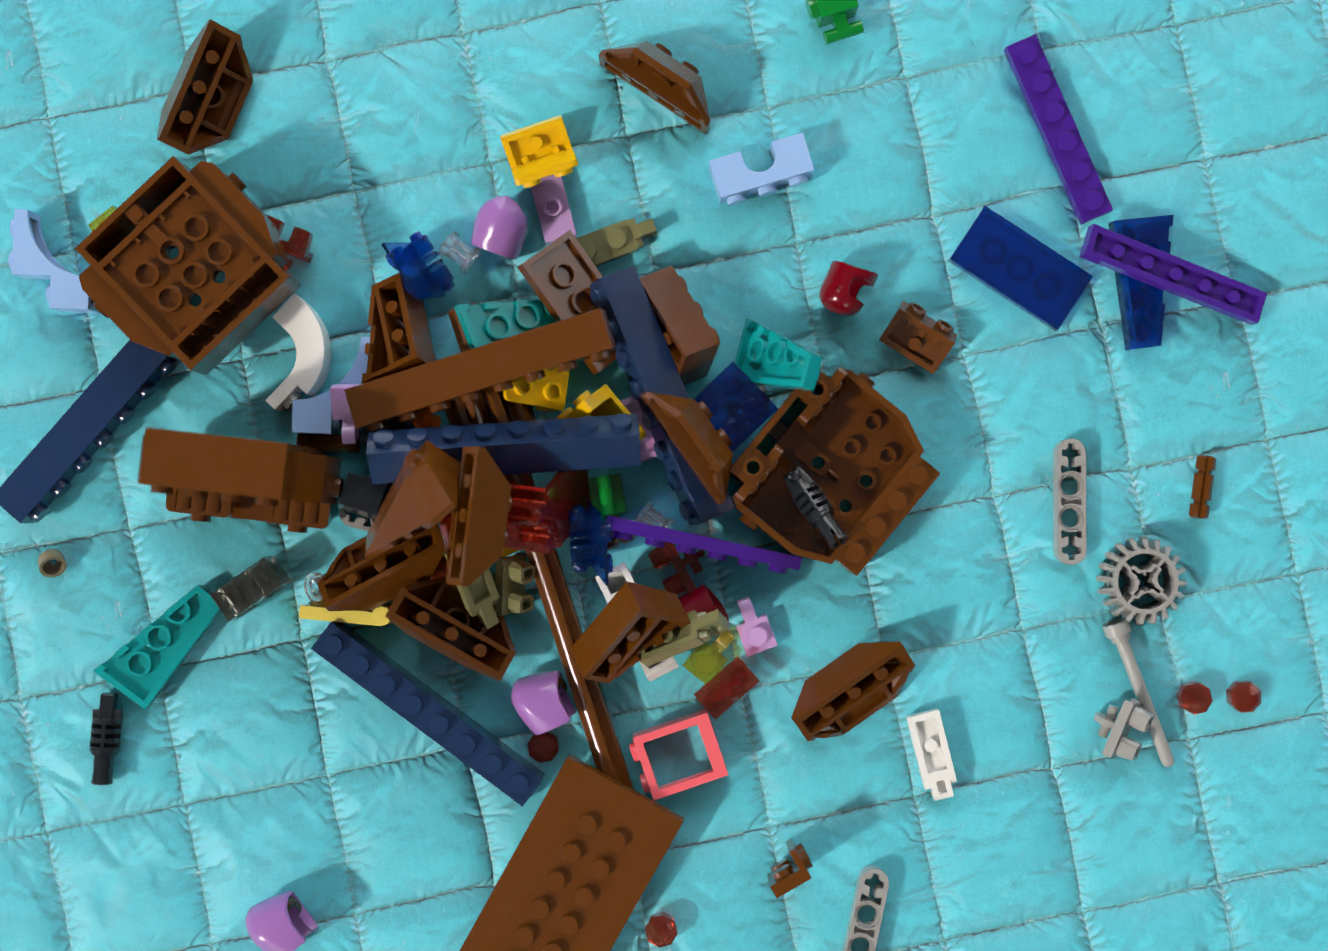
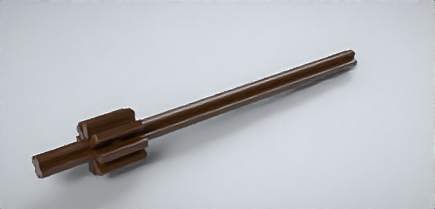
(553, 593)

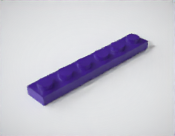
(1058, 129)
(1173, 274)
(716, 548)

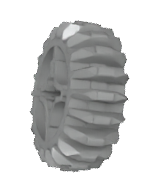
(1132, 590)

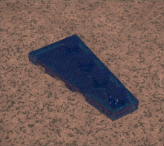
(1139, 302)

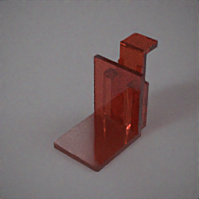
(539, 514)

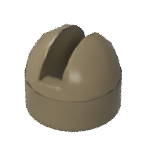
(46, 566)

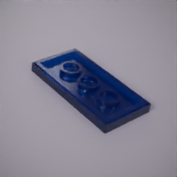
(1020, 268)

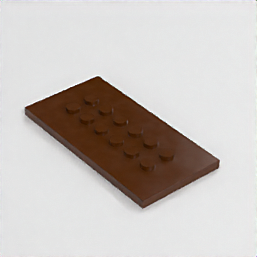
(576, 867)

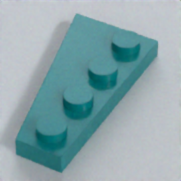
(498, 321)
(775, 360)
(155, 655)

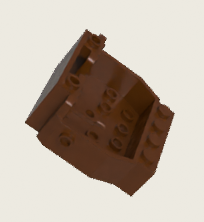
(215, 233)
(855, 436)
(241, 478)

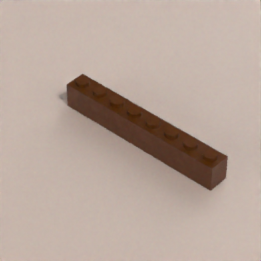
(481, 369)

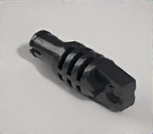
(814, 506)
(105, 738)

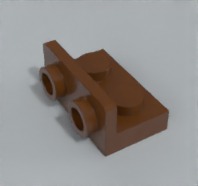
(919, 336)
(790, 874)

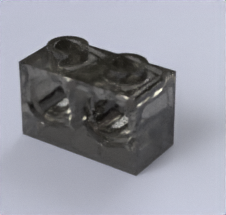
(251, 588)

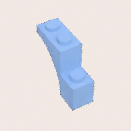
(33, 260)
(315, 413)

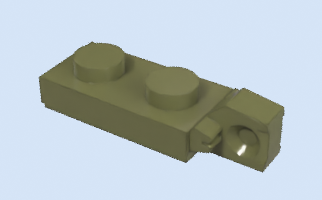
(616, 240)
(480, 598)
(679, 640)

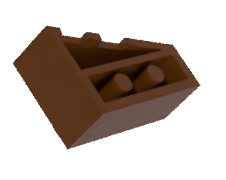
(682, 324)
(398, 330)
(626, 627)

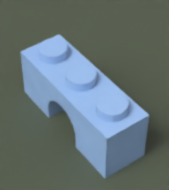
(736, 181)

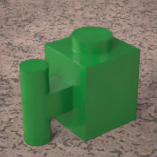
(835, 13)
(607, 494)

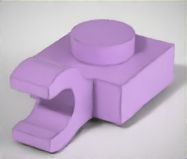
(342, 412)
(754, 631)

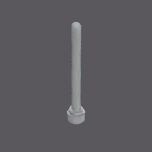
(1119, 634)

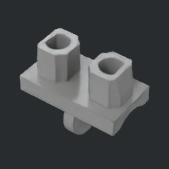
(1129, 716)

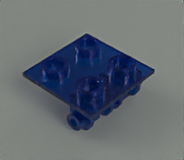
(412, 265)
(736, 404)
(591, 541)

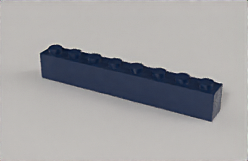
(652, 369)
(83, 431)
(517, 445)
(428, 711)

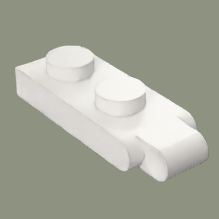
(932, 753)

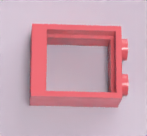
(710, 742)

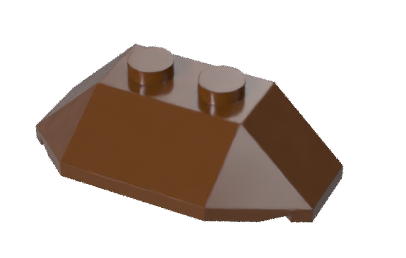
(661, 79)
(206, 91)
(695, 438)
(479, 519)
(366, 583)
(439, 619)
(851, 689)

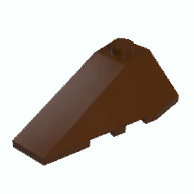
(419, 497)

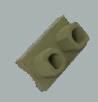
(510, 581)

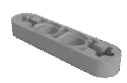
(1063, 501)
(858, 928)

